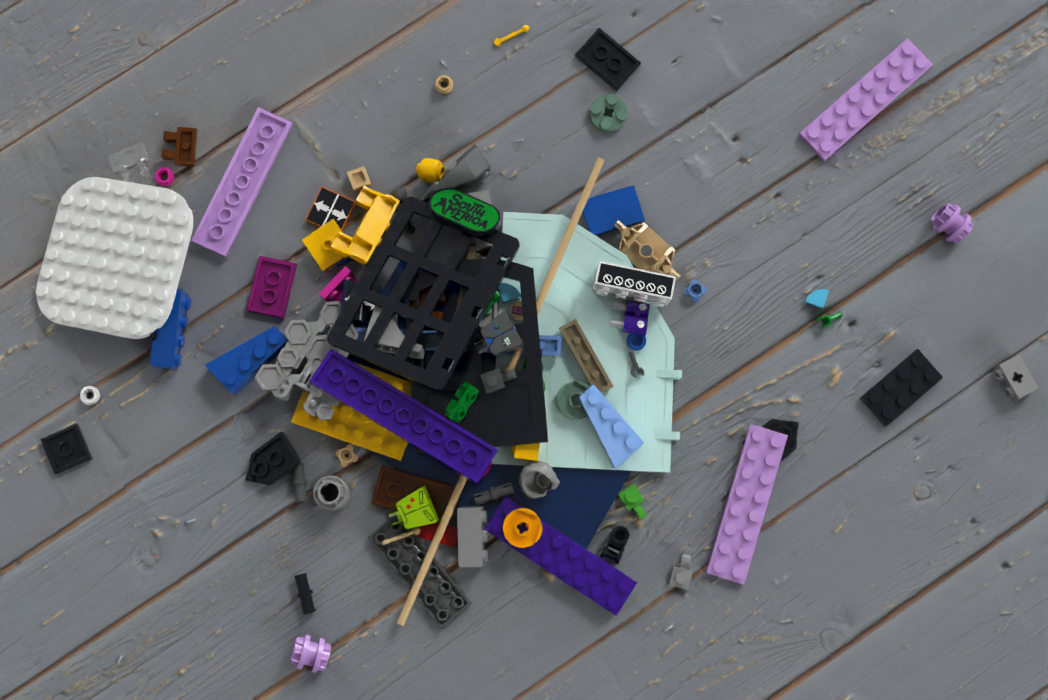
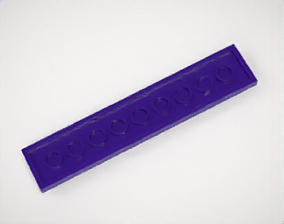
(404, 416)

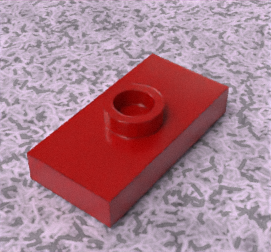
(449, 537)

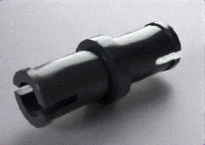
(305, 593)

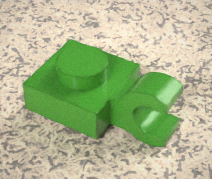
(631, 499)

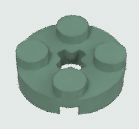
(606, 123)
(564, 401)

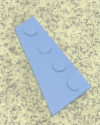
(614, 432)

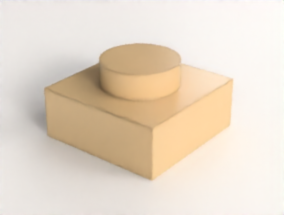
(359, 178)

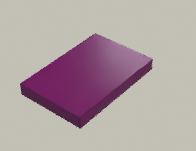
(271, 287)

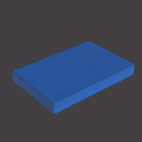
(606, 209)

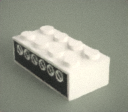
(633, 284)

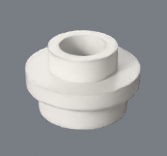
(84, 395)

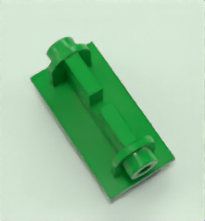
(457, 409)

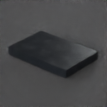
(608, 59)

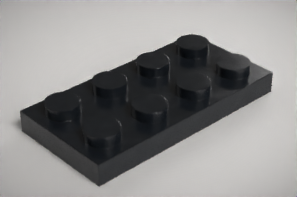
(901, 387)

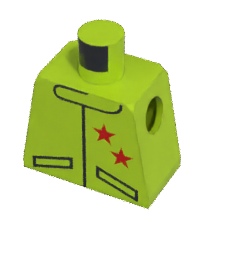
(415, 510)

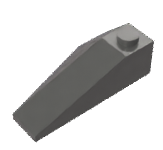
(468, 171)

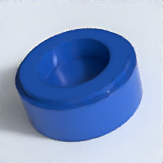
(636, 342)

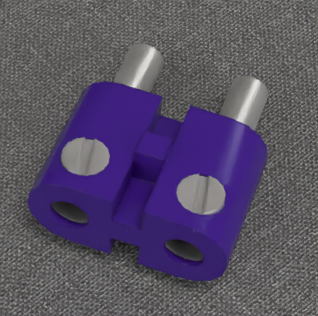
(634, 317)

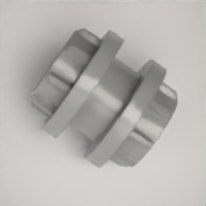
(320, 487)

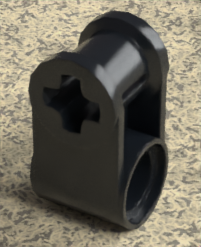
(615, 545)

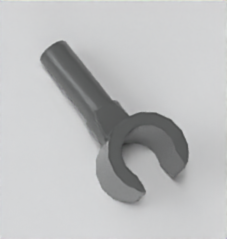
(635, 365)

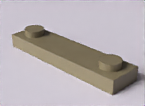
(585, 356)

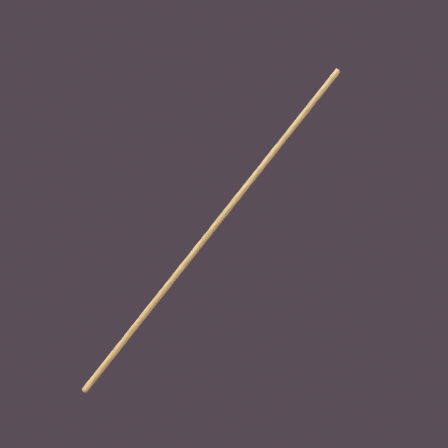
(512, 364)

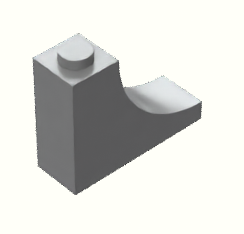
(392, 337)

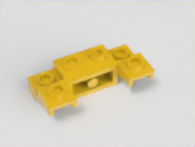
(368, 234)

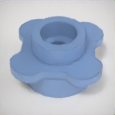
(695, 295)

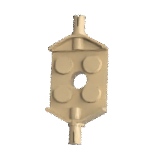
(639, 235)

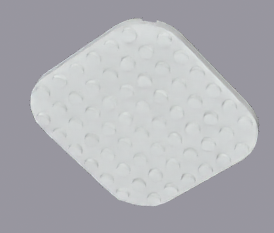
(114, 257)

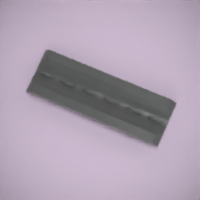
(438, 591)

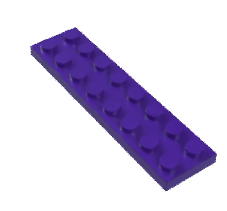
(569, 562)

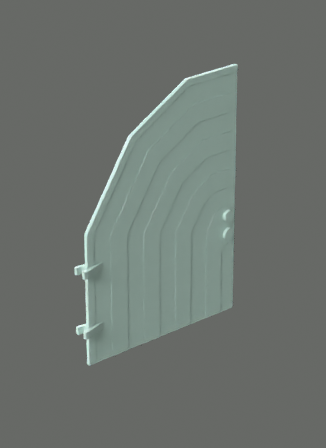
(642, 400)

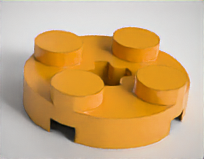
(528, 537)

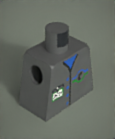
(499, 336)

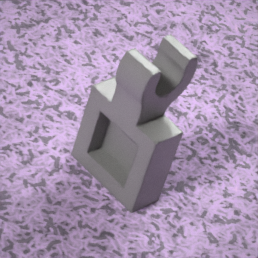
(680, 575)

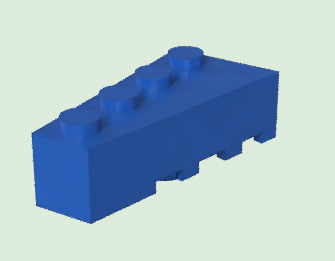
(242, 363)

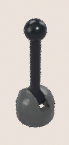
(401, 195)

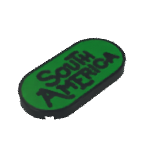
(464, 212)

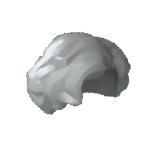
(537, 479)

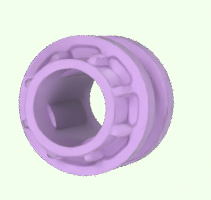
(952, 223)
(310, 653)

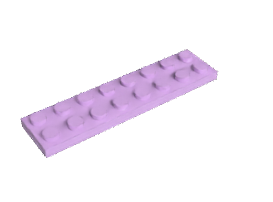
(865, 99)
(242, 182)
(746, 504)

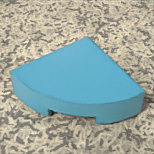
(508, 292)
(817, 298)

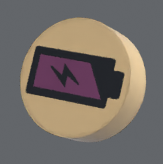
(516, 311)

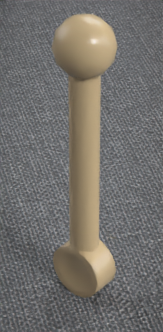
(416, 530)

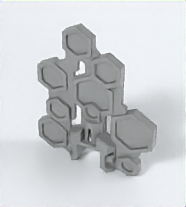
(305, 342)

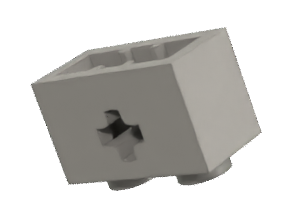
(1024, 381)

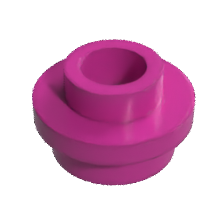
(164, 171)

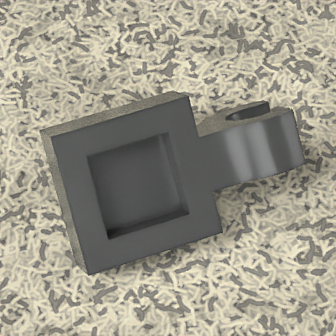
(496, 380)

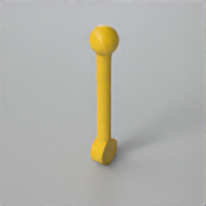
(497, 42)

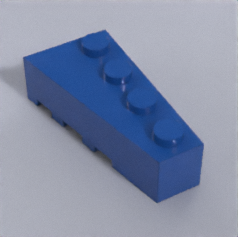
(170, 338)

